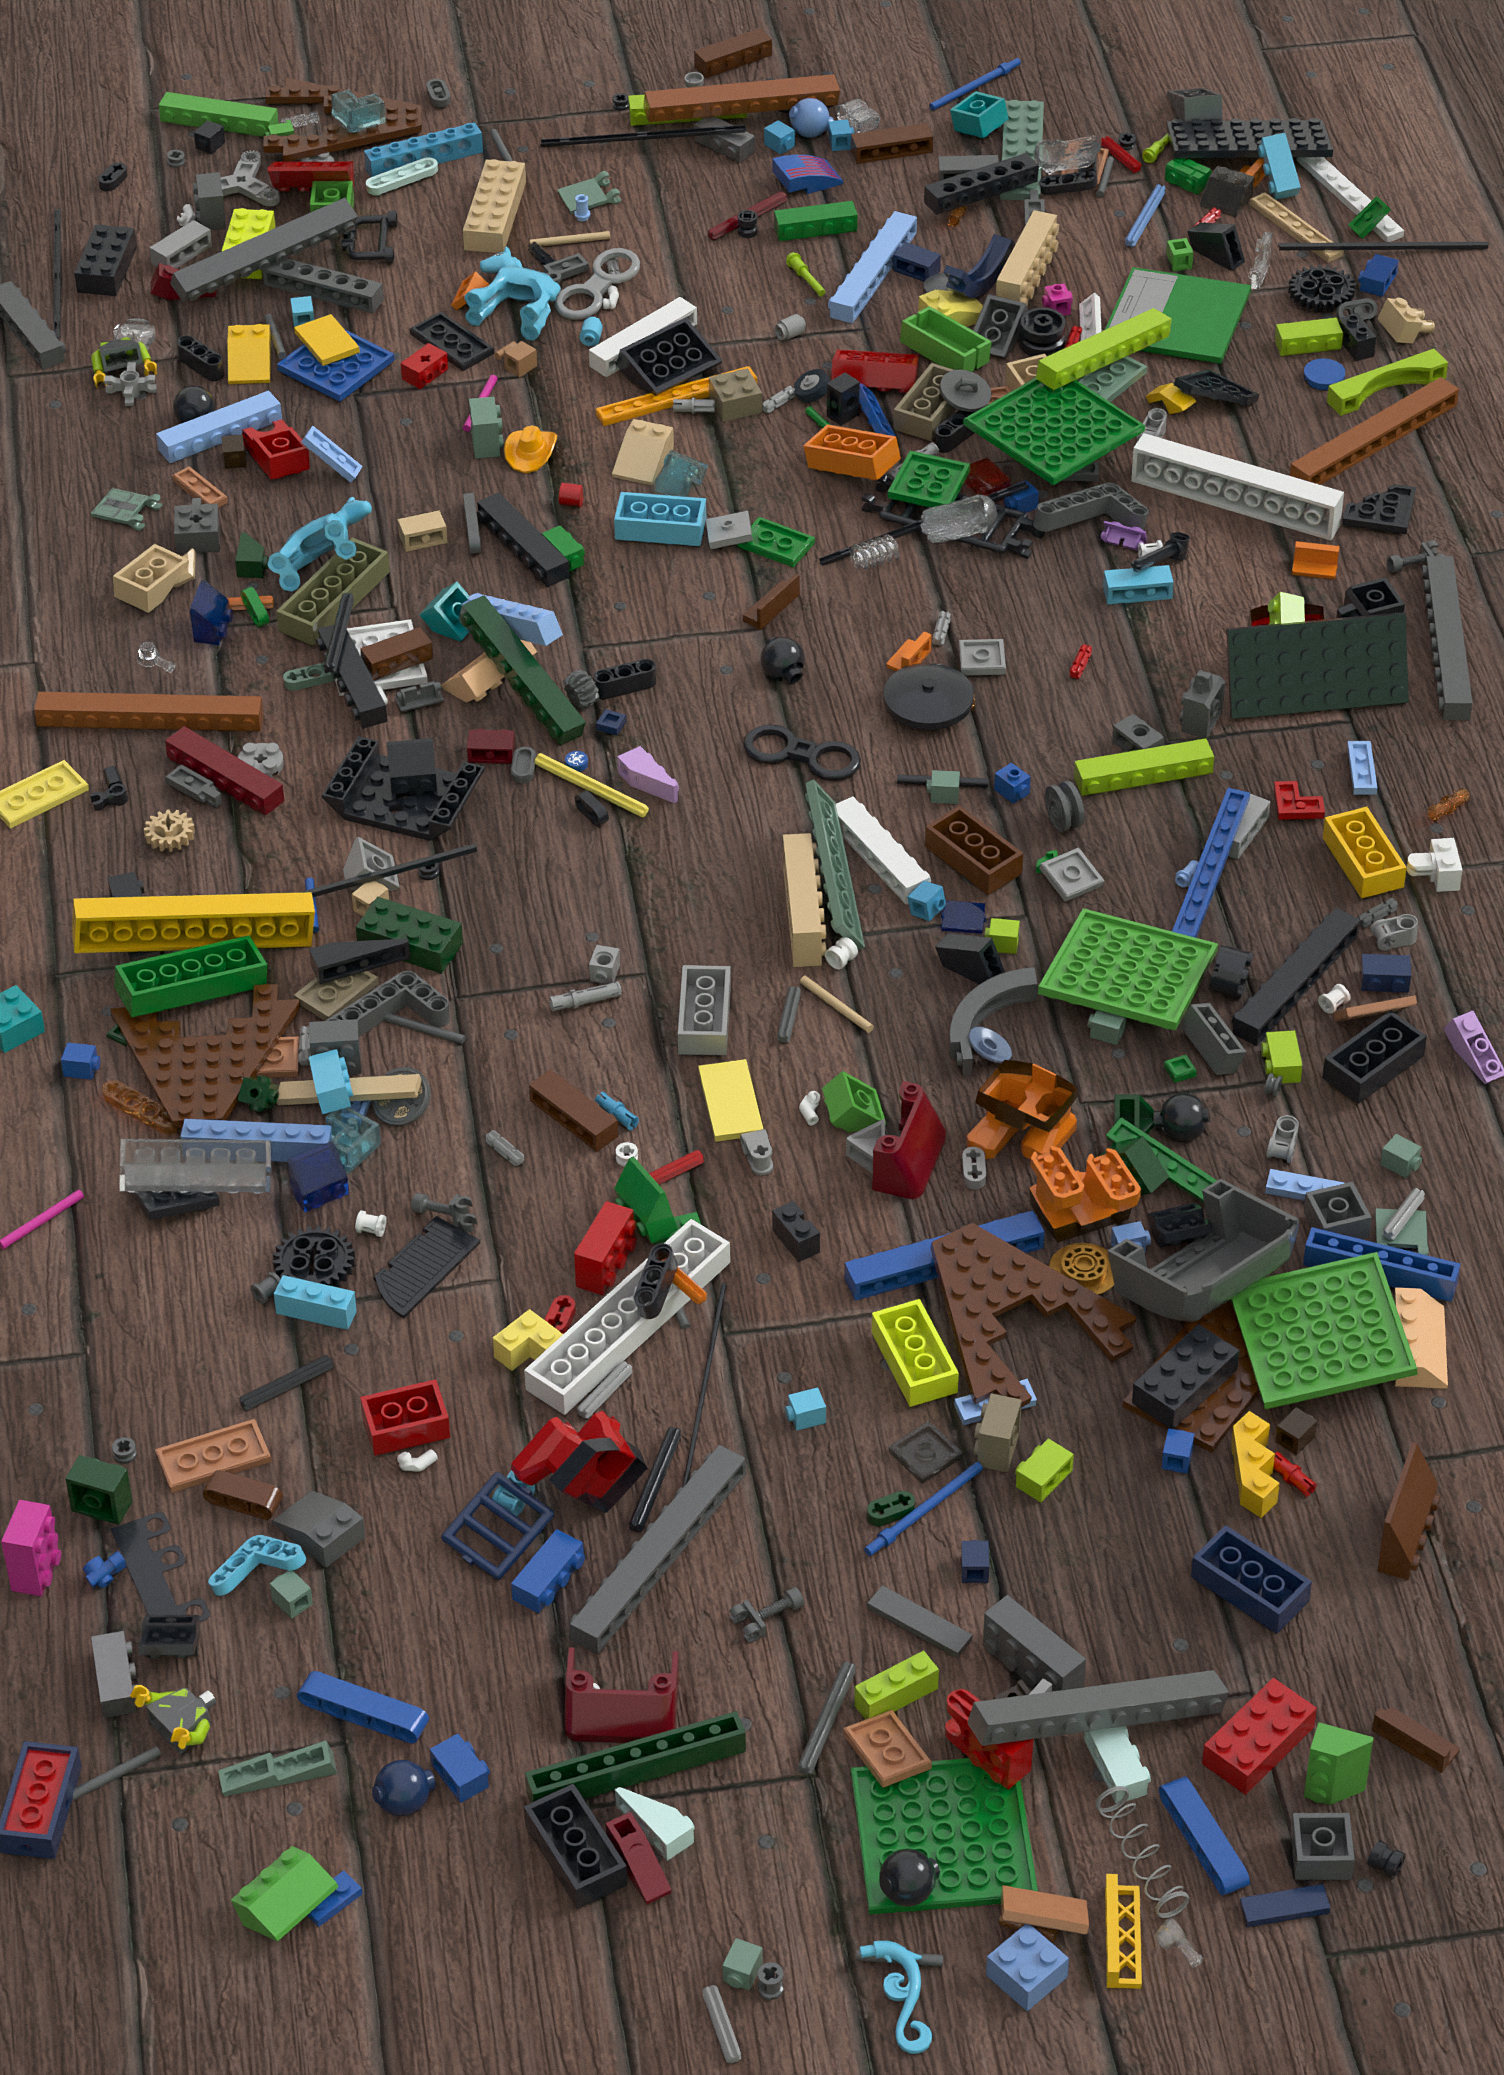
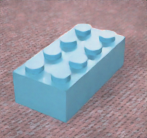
(660, 519)

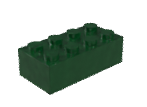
(430, 937)

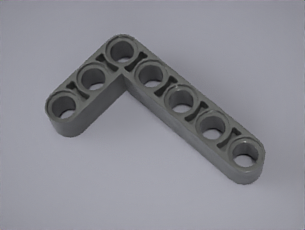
(1090, 503)
(394, 995)

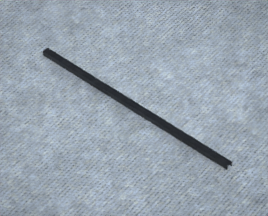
(643, 135)
(1382, 246)
(57, 272)
(917, 525)
(358, 880)

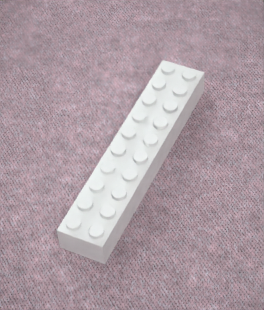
(1237, 486)
(615, 1326)

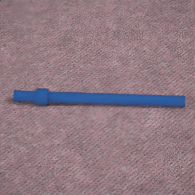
(1002, 69)
(888, 1535)

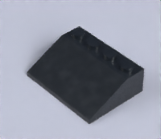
(667, 357)

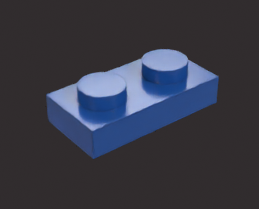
(337, 1900)

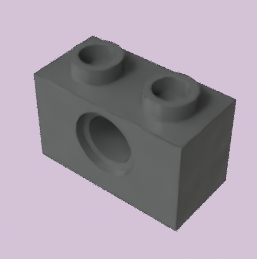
(1135, 734)

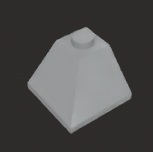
(366, 859)

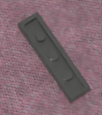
(919, 1621)

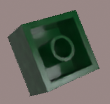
(99, 1489)

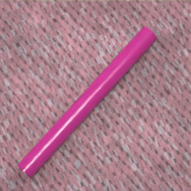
(485, 393)
(41, 1219)

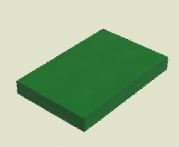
(778, 542)

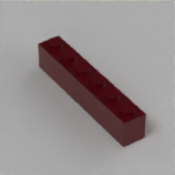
(225, 770)

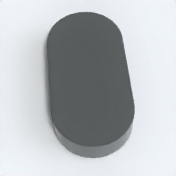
(523, 765)

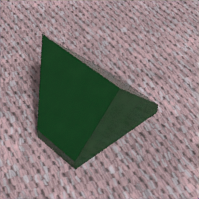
(1133, 1110)

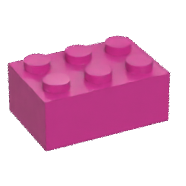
(31, 1548)

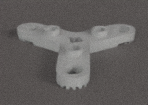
(244, 181)

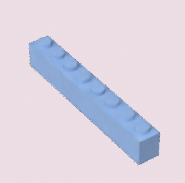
(872, 267)

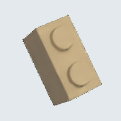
(422, 531)

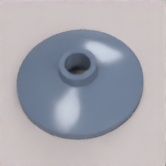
(989, 1044)

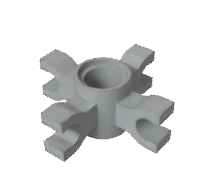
(130, 384)

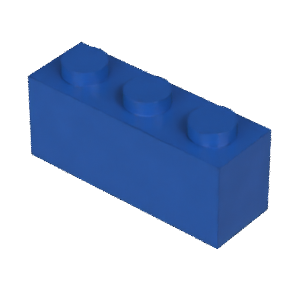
(548, 1571)

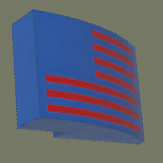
(805, 173)

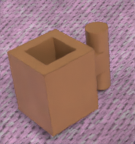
(518, 357)

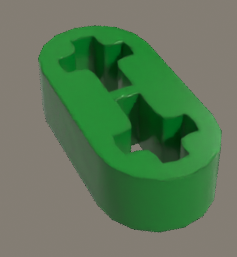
(254, 607)

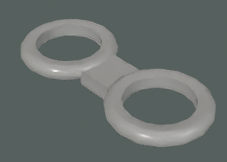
(597, 284)

